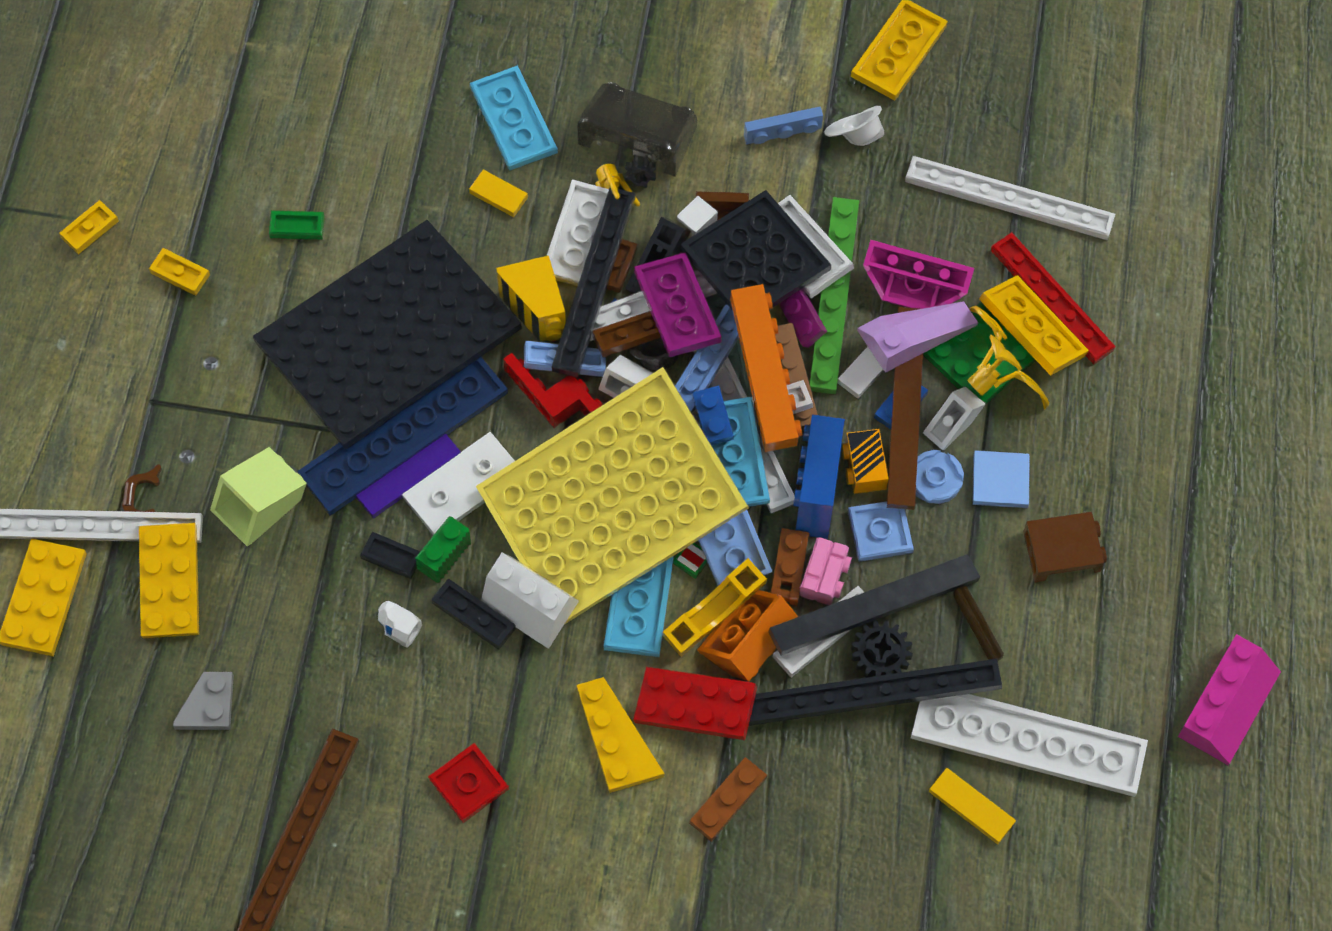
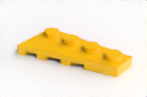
(618, 744)

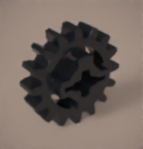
(868, 648)

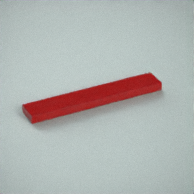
(1022, 263)

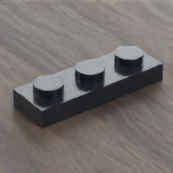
(473, 614)

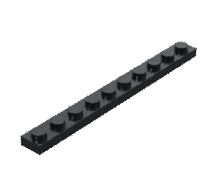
(876, 691)

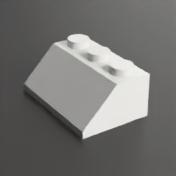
(527, 599)

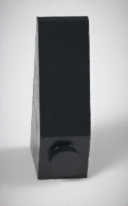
(662, 244)

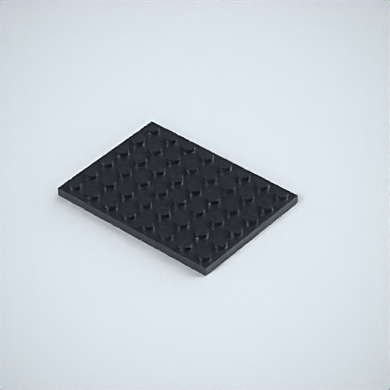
(386, 333)

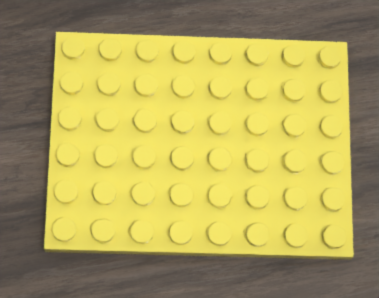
(613, 493)

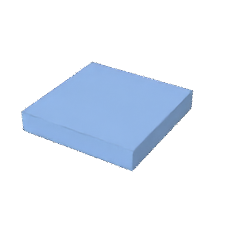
(1001, 479)
(879, 531)

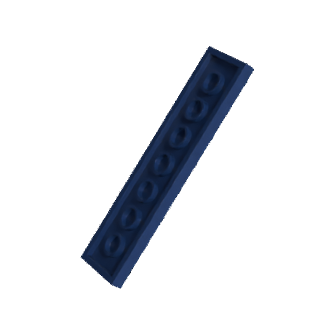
(343, 473)

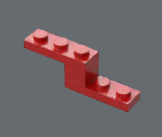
(558, 401)

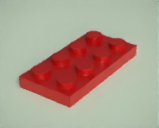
(695, 703)

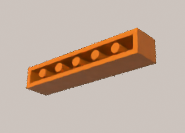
(764, 368)

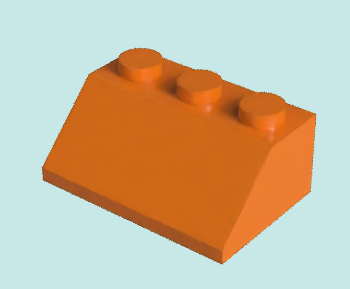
(742, 639)

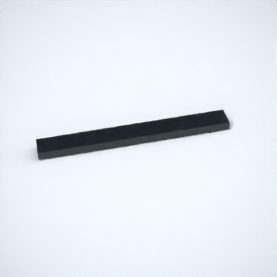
(593, 283)
(873, 604)

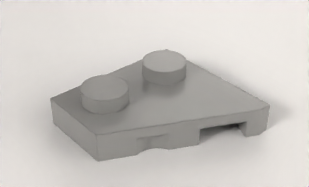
(208, 704)

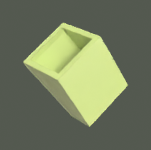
(256, 495)

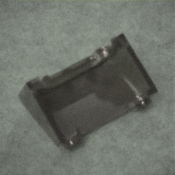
(638, 124)

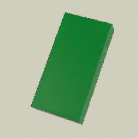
(296, 225)

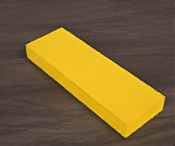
(972, 806)

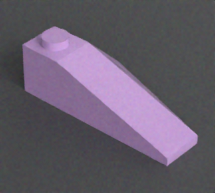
(910, 333)

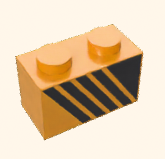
(866, 461)

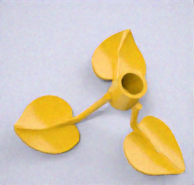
(987, 375)

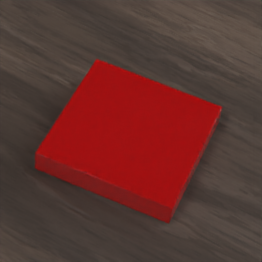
(468, 782)

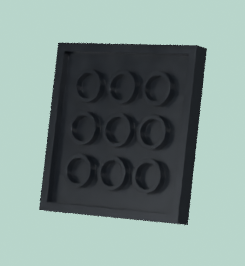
(756, 248)

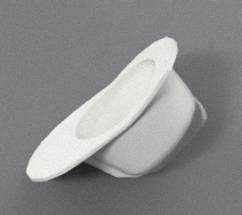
(859, 128)

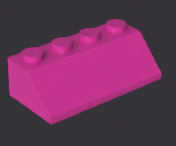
(1231, 700)

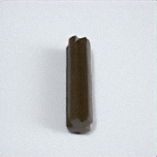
(978, 623)

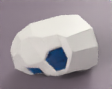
(399, 623)

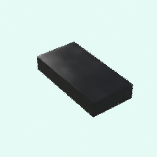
(390, 555)

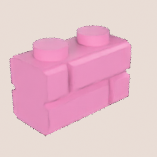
(824, 571)

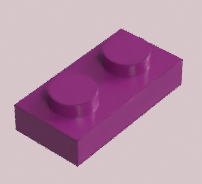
(804, 317)

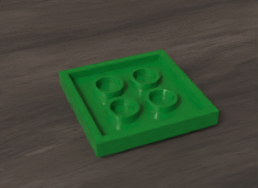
(965, 352)

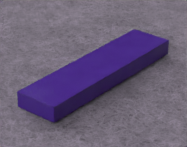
(391, 487)

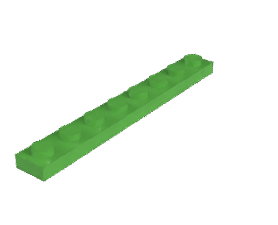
(834, 301)

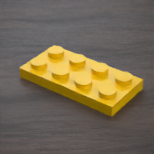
(899, 49)
(1033, 325)
(168, 580)
(42, 597)

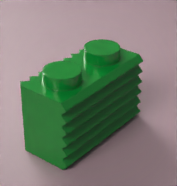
(443, 549)

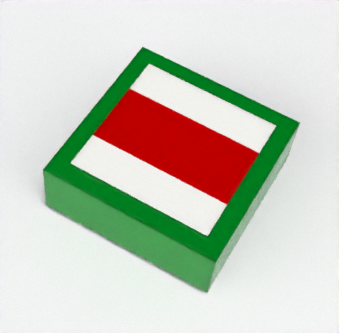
(691, 560)

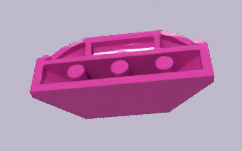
(915, 278)

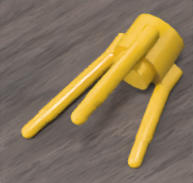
(609, 177)

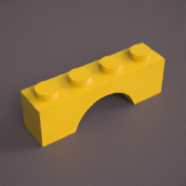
(715, 608)

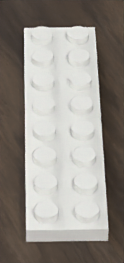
(1032, 741)

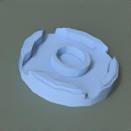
(938, 477)

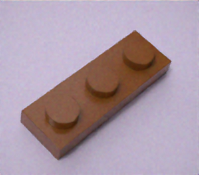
(728, 799)

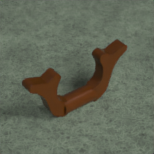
(132, 483)

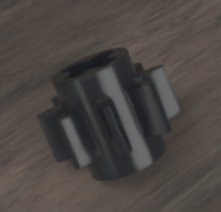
(640, 164)

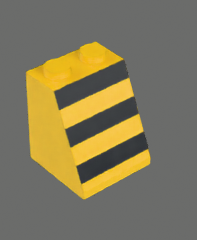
(533, 296)

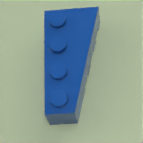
(818, 475)

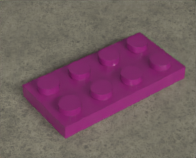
(677, 304)

